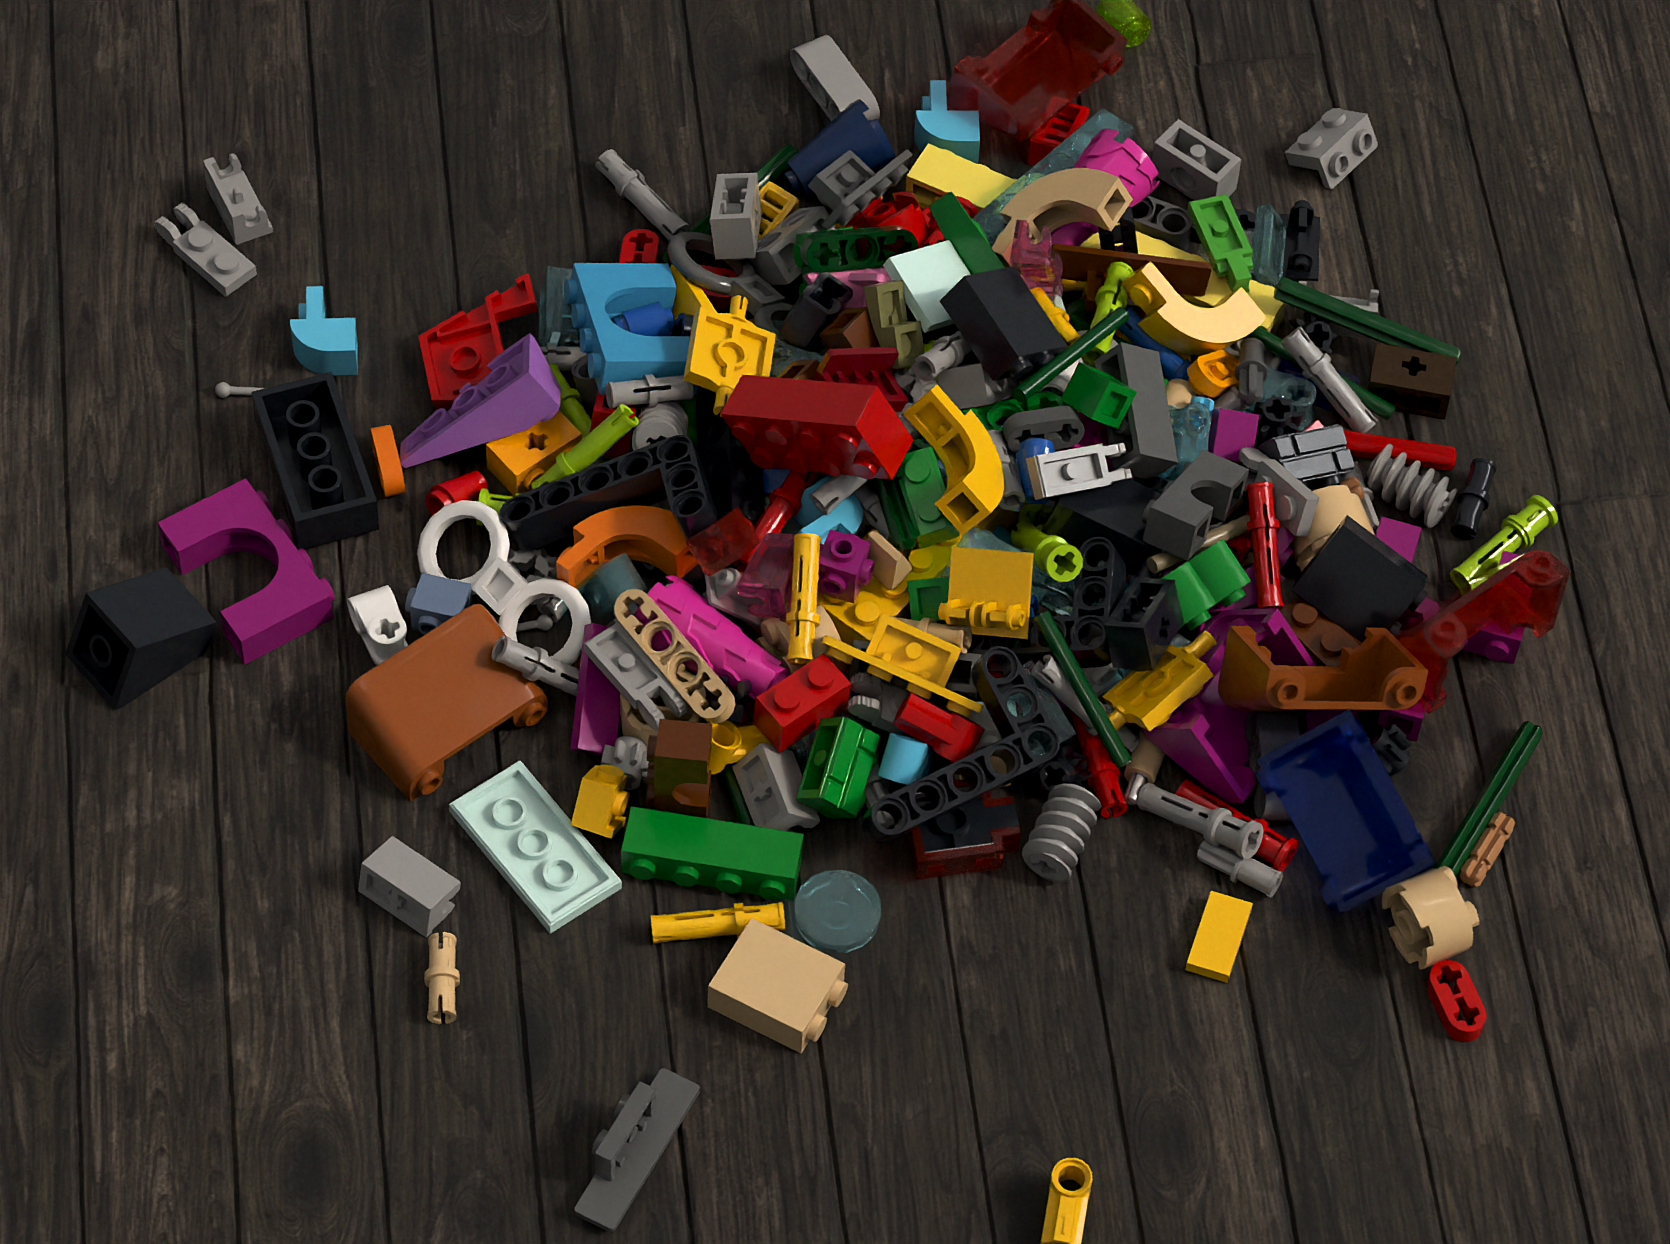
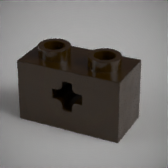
(1412, 379)

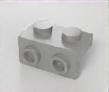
(1334, 145)

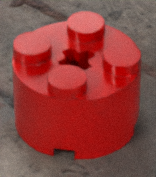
(902, 211)

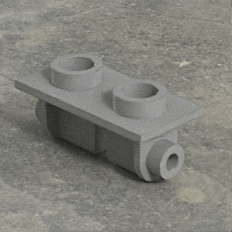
(724, 595)

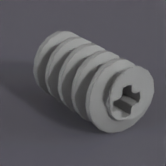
(659, 423)
(1409, 487)
(1061, 832)

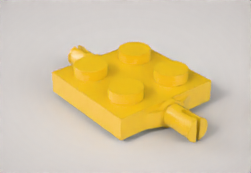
(725, 348)
(1153, 695)

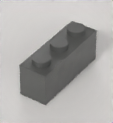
(1147, 423)

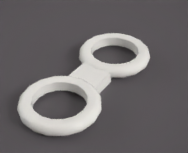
(498, 581)

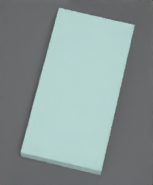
(535, 846)

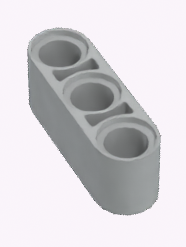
(831, 77)

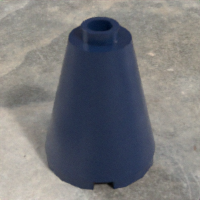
(845, 132)

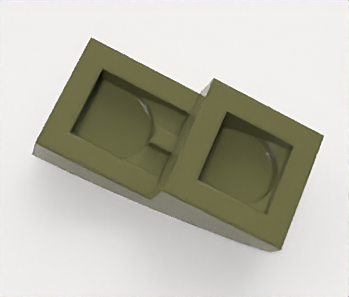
(890, 322)

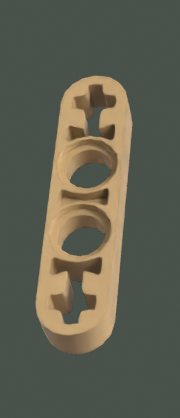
(672, 657)

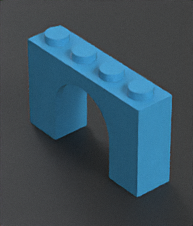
(615, 355)

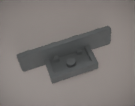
(851, 185)
(633, 1146)

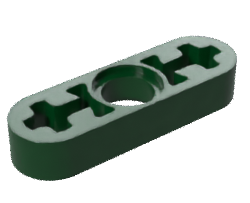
(830, 239)

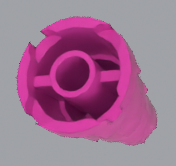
(1119, 159)
(713, 637)

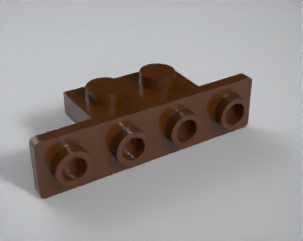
(1091, 267)

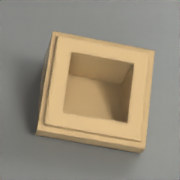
(890, 564)

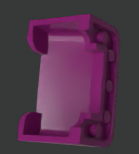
(1206, 733)

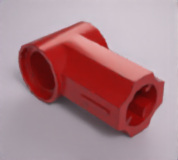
(946, 732)

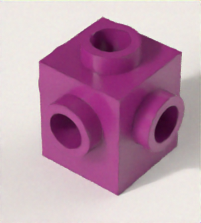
(844, 565)

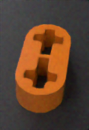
(387, 460)

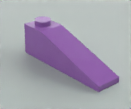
(505, 402)

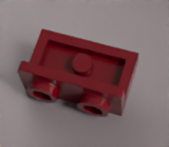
(863, 367)

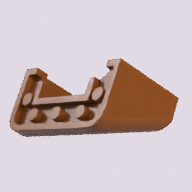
(1368, 678)
(438, 700)

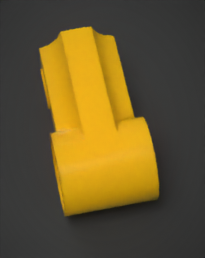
(732, 743)
(1067, 1208)

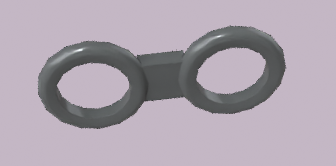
(763, 300)

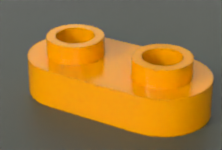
(1213, 374)

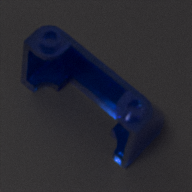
(1346, 811)

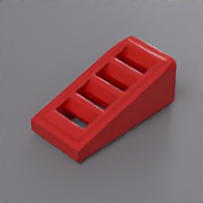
(1057, 131)

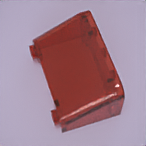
(1038, 69)
(1512, 595)

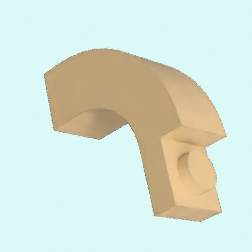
(1063, 199)

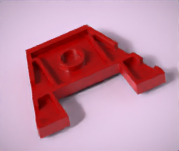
(466, 343)

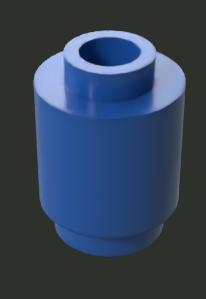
(647, 320)

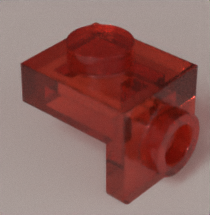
(723, 542)

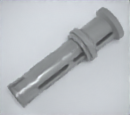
(1216, 825)

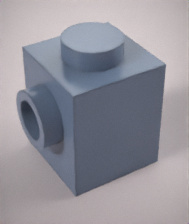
(436, 601)

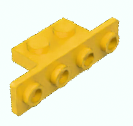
(912, 656)

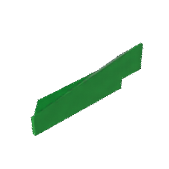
(964, 235)

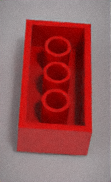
(817, 426)

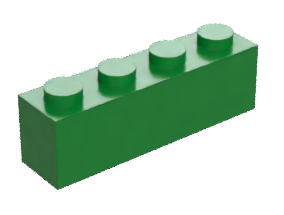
(712, 854)

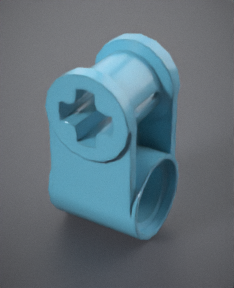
(905, 759)

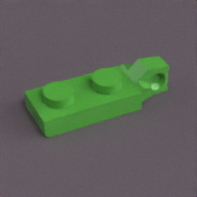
(1223, 239)

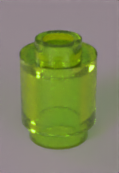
(1126, 19)

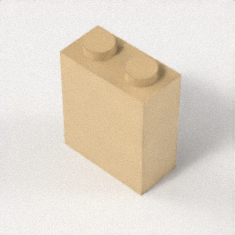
(777, 986)

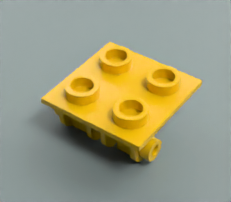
(989, 592)

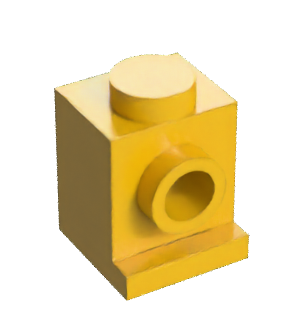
(601, 801)

